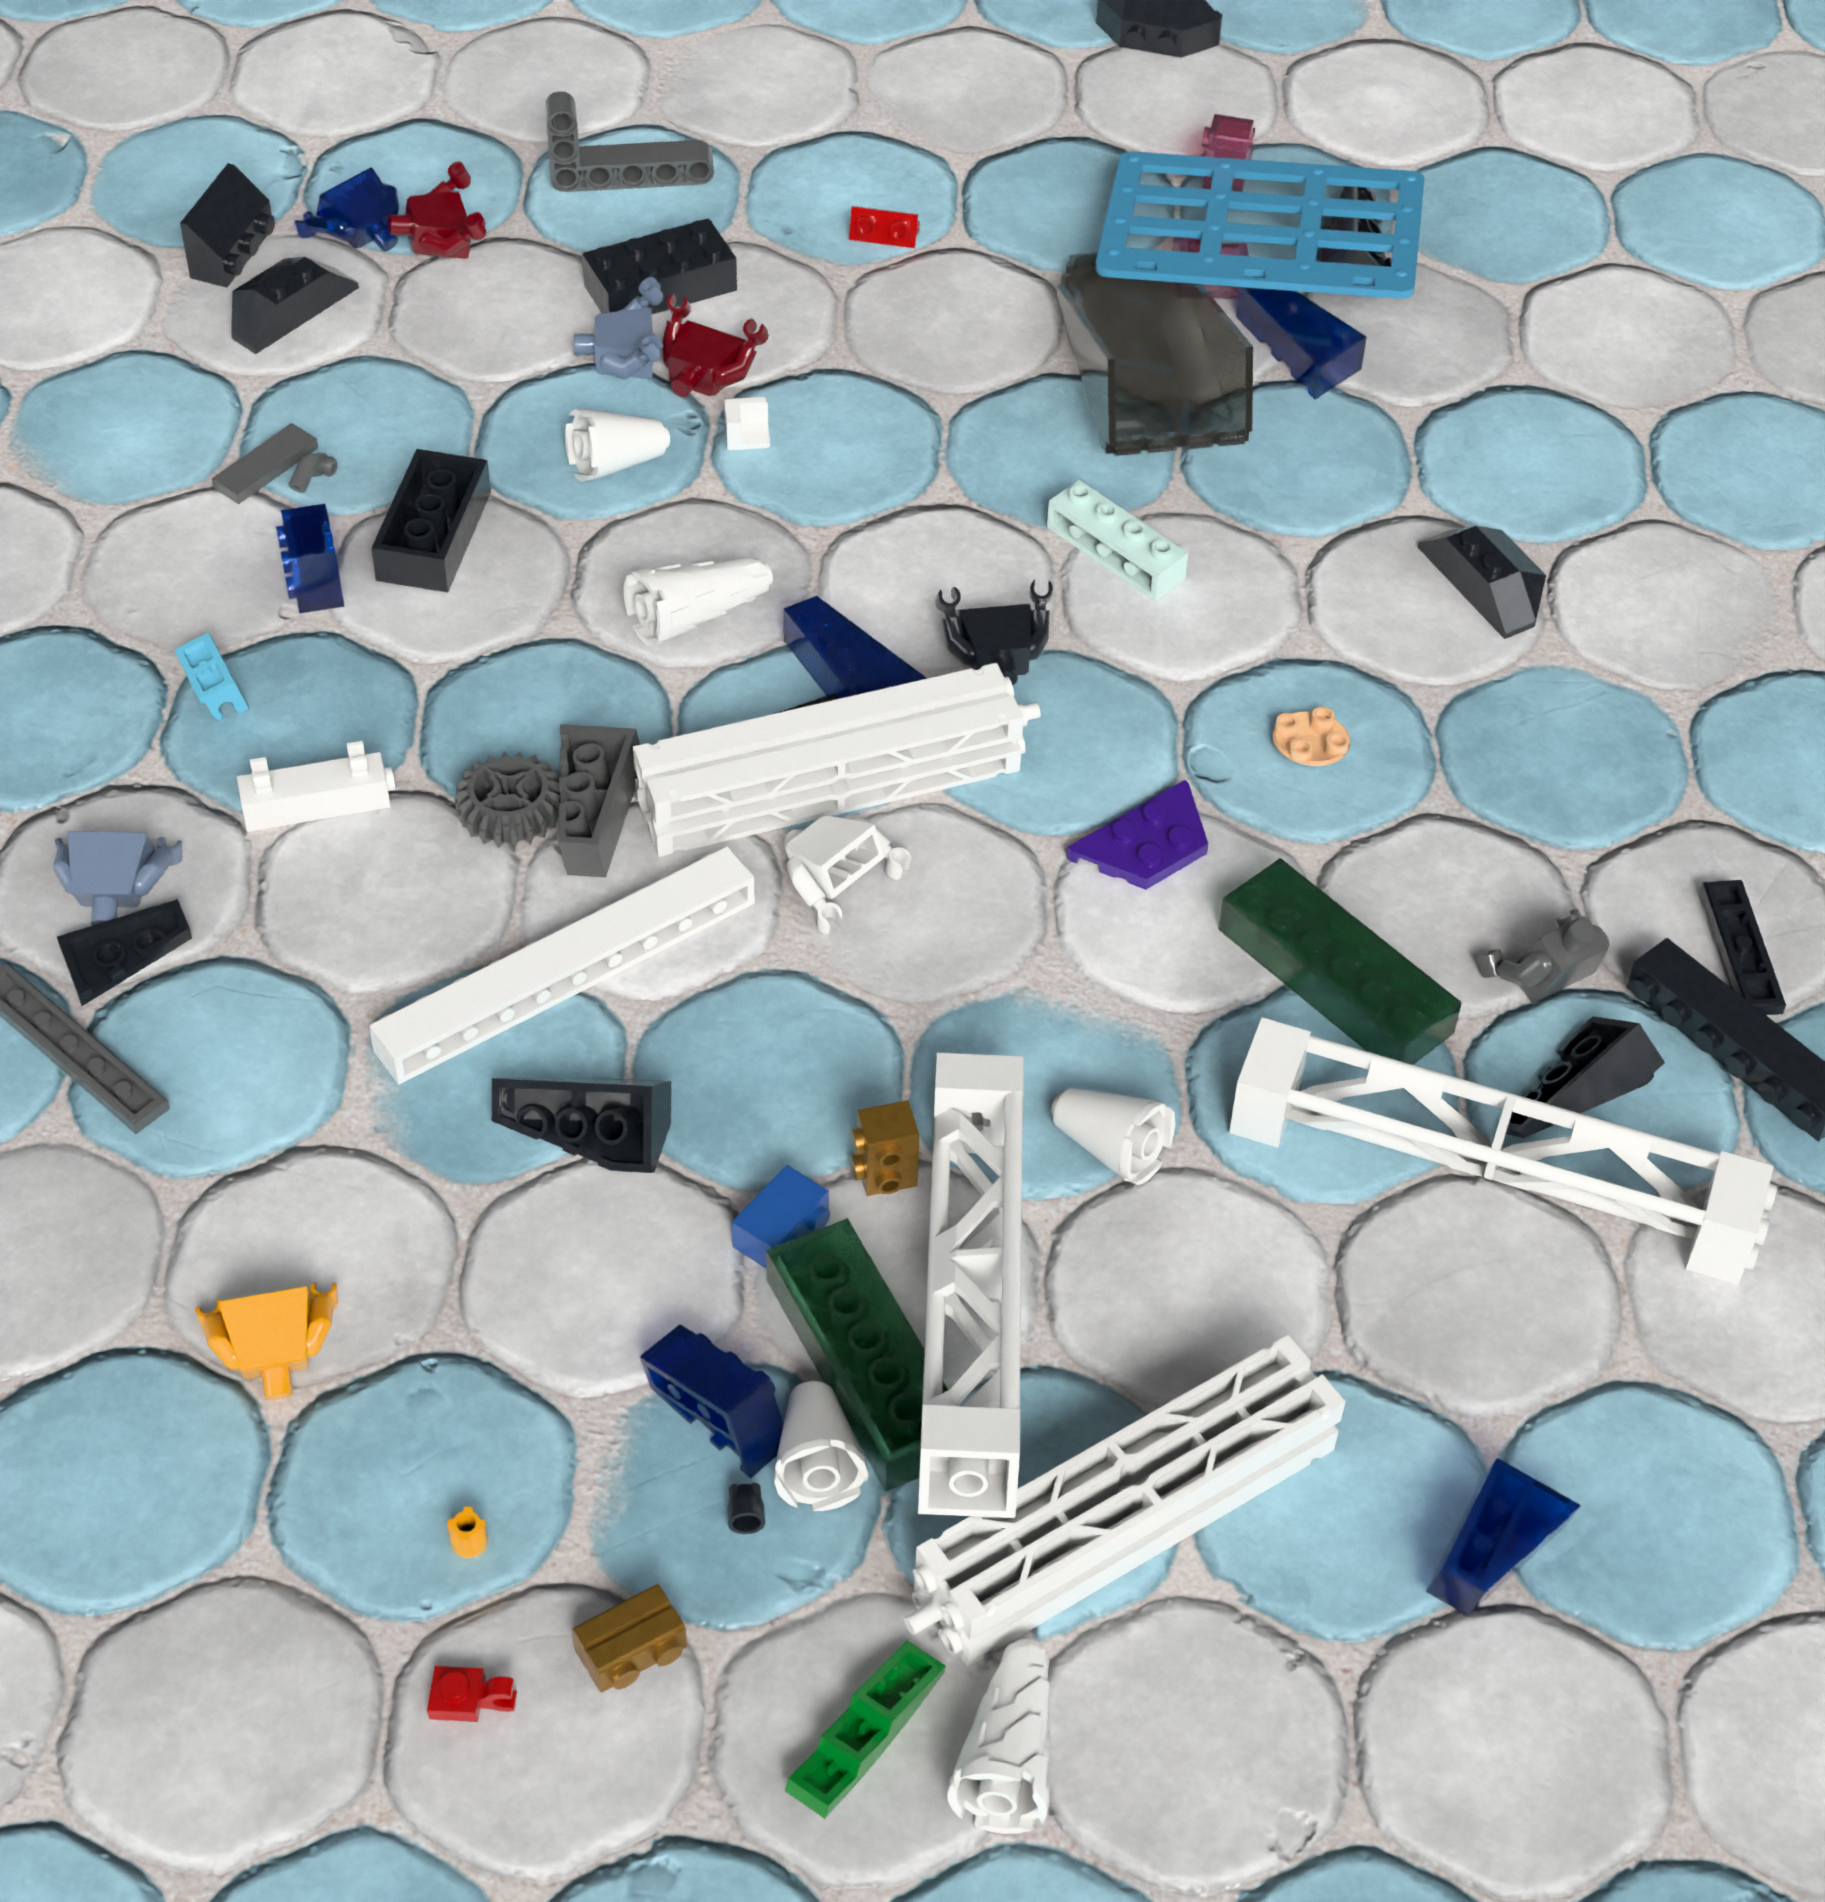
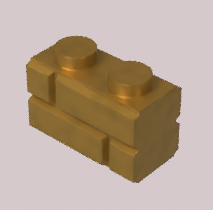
(630, 1639)

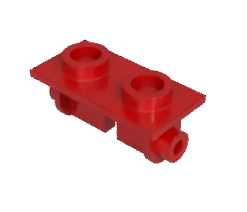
(883, 227)

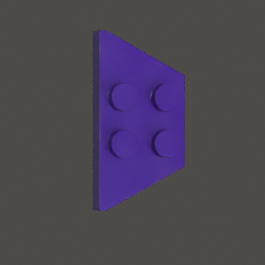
(1148, 840)

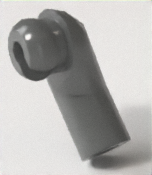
(311, 466)

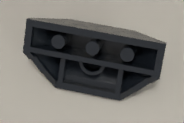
(1161, 26)
(284, 300)
(1490, 575)

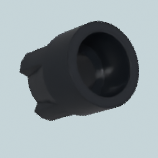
(745, 1508)

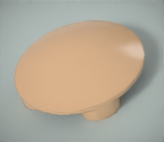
(1311, 737)

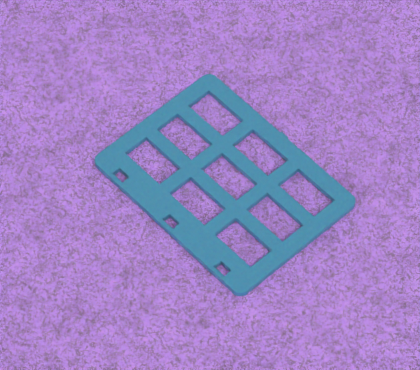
(1301, 274)

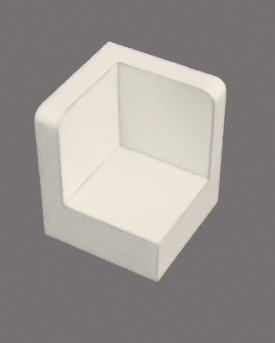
(746, 423)

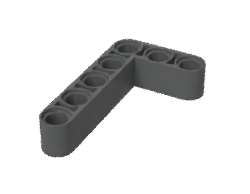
(618, 165)

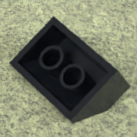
(225, 228)

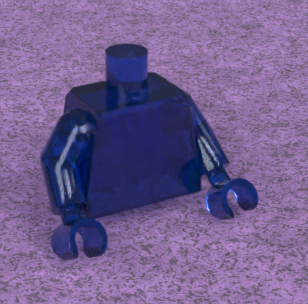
(355, 212)

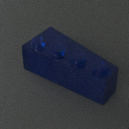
(1303, 335)

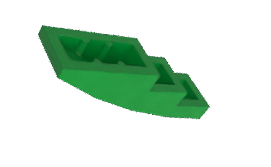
(865, 1729)

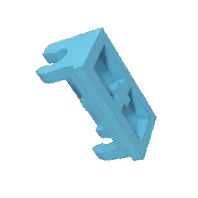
(210, 675)

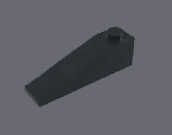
(604, 1120)

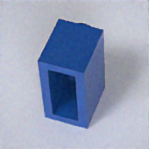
(780, 1213)

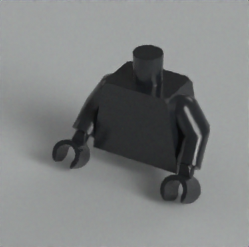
(997, 634)

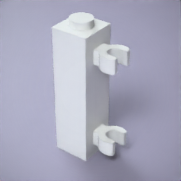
(314, 789)

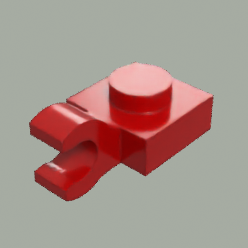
(462, 1692)

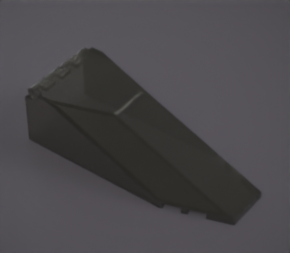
(1156, 361)

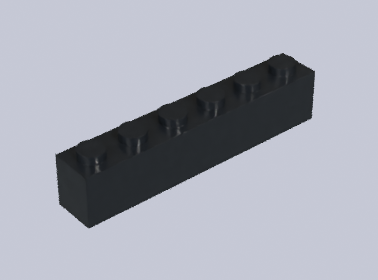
(1733, 1033)

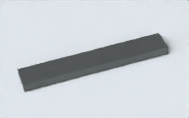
(78, 1052)

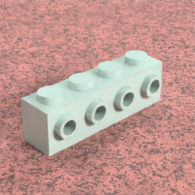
(1117, 540)

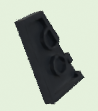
(121, 947)

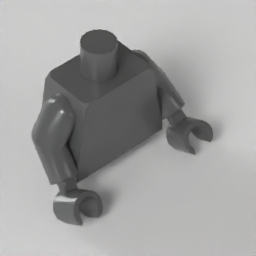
(1553, 959)

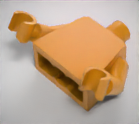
(270, 1333)

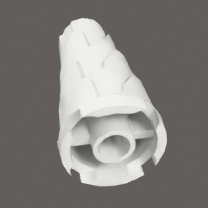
(679, 598)
(1007, 1752)

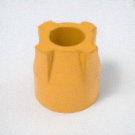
(467, 1543)

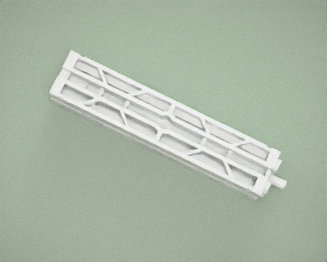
(829, 758)
(1125, 1501)

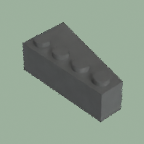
(594, 795)

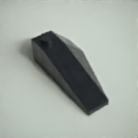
(1357, 225)
(1595, 1067)

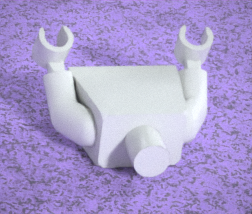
(833, 856)

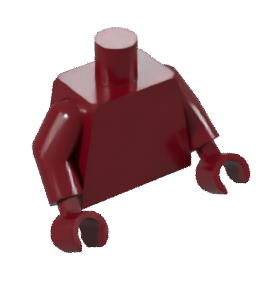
(438, 220)
(705, 357)

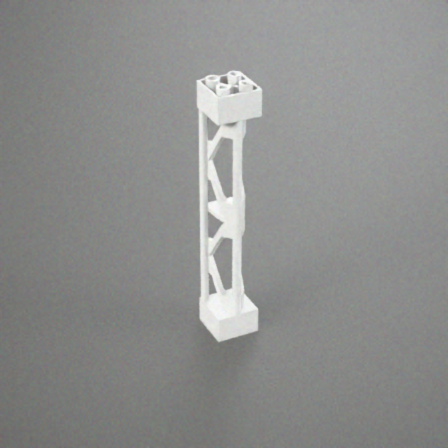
(1721, 1230)
(974, 1448)

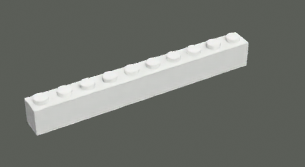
(561, 965)

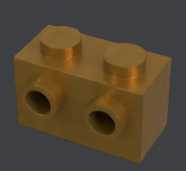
(885, 1148)

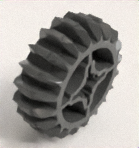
(509, 790)

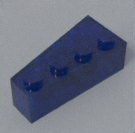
(840, 653)

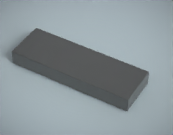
(264, 463)

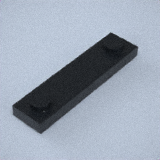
(1742, 945)

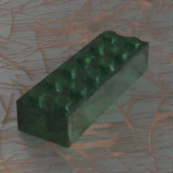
(1338, 965)
(856, 1343)

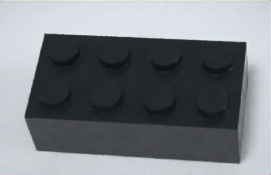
(682, 259)
(431, 520)

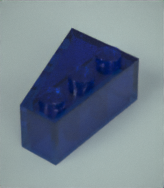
(310, 558)
(718, 1392)
(1498, 1533)

